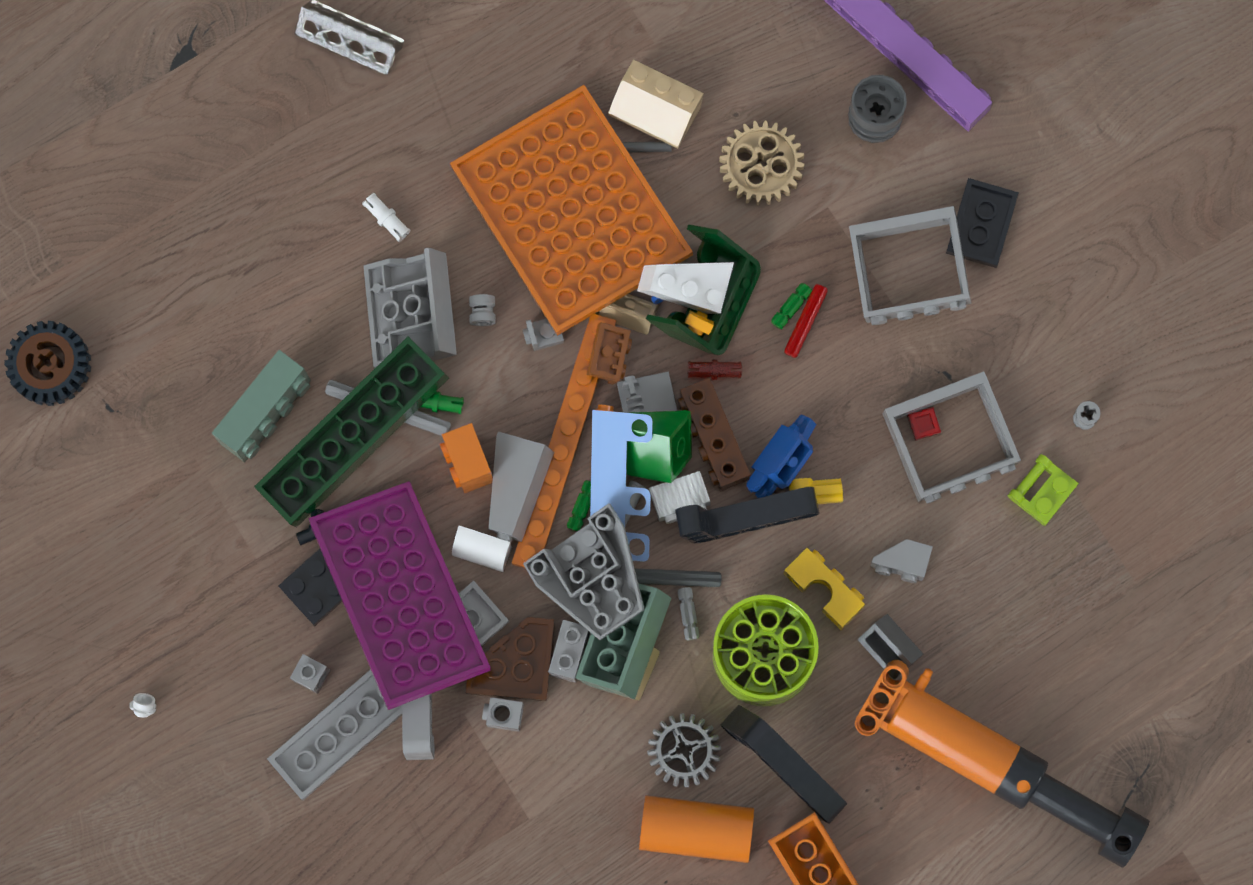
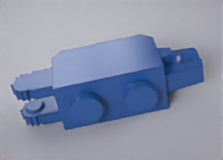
(782, 457)

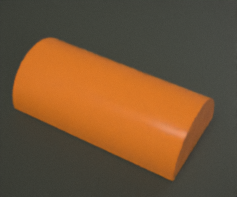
(696, 829)
(811, 855)

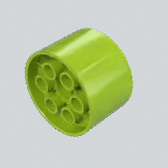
(758, 692)

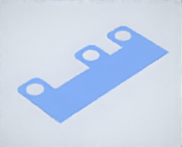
(608, 467)

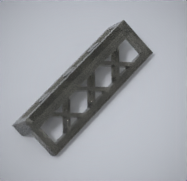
(352, 28)

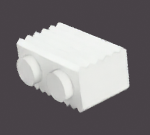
(681, 492)

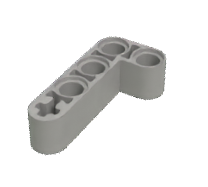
(417, 729)

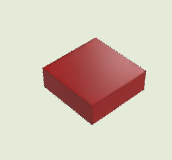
(924, 424)

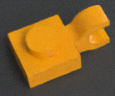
(699, 323)

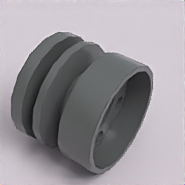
(884, 97)

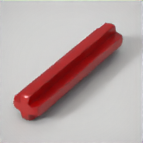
(805, 321)

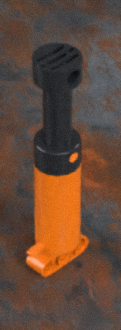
(993, 761)

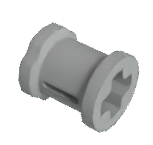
(1089, 408)

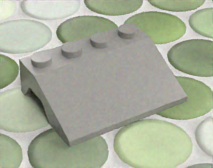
(412, 301)

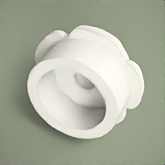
(143, 705)

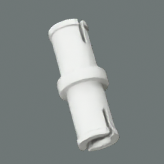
(386, 217)

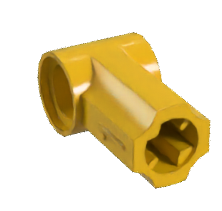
(826, 490)

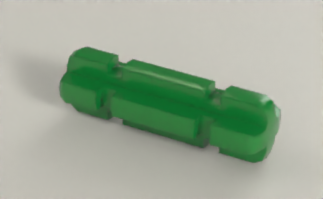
(791, 306)
(580, 508)

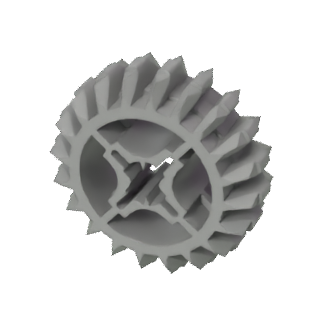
(692, 771)

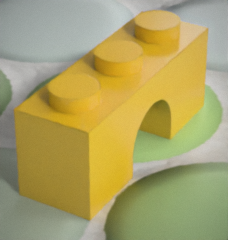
(809, 570)

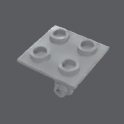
(647, 393)

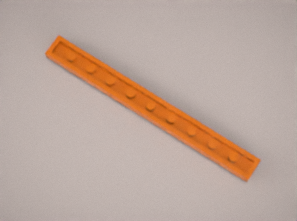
(564, 444)

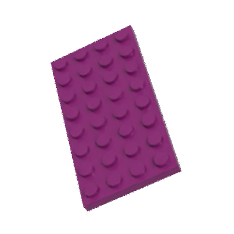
(399, 595)

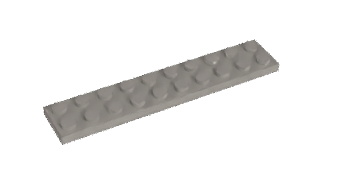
(360, 714)

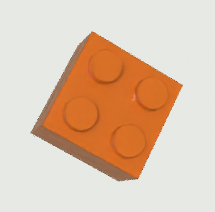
(469, 462)

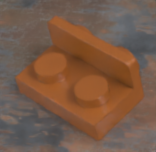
(609, 353)

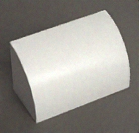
(481, 548)

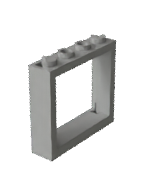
(902, 225)
(940, 395)

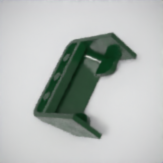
(745, 273)

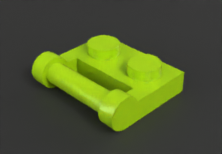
(1049, 496)

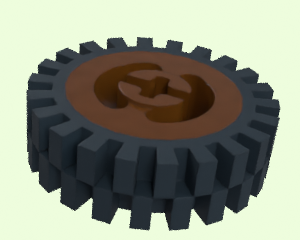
(31, 347)

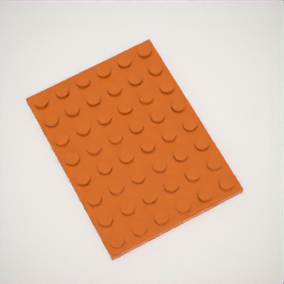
(570, 209)

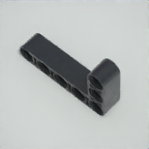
(704, 525)
(784, 762)

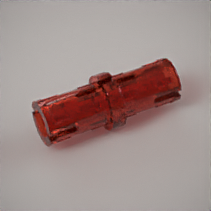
(714, 369)

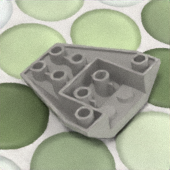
(591, 575)

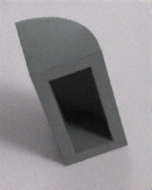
(889, 643)

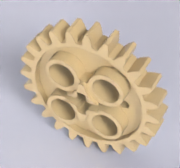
(772, 183)

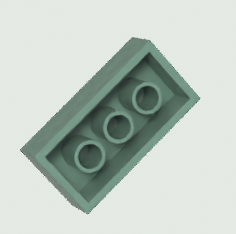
(262, 406)
(622, 656)

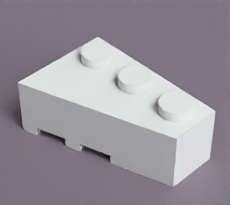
(689, 285)

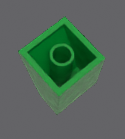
(667, 450)

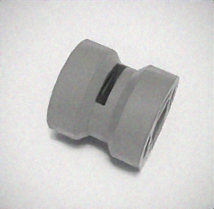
(482, 310)

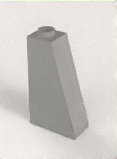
(516, 484)

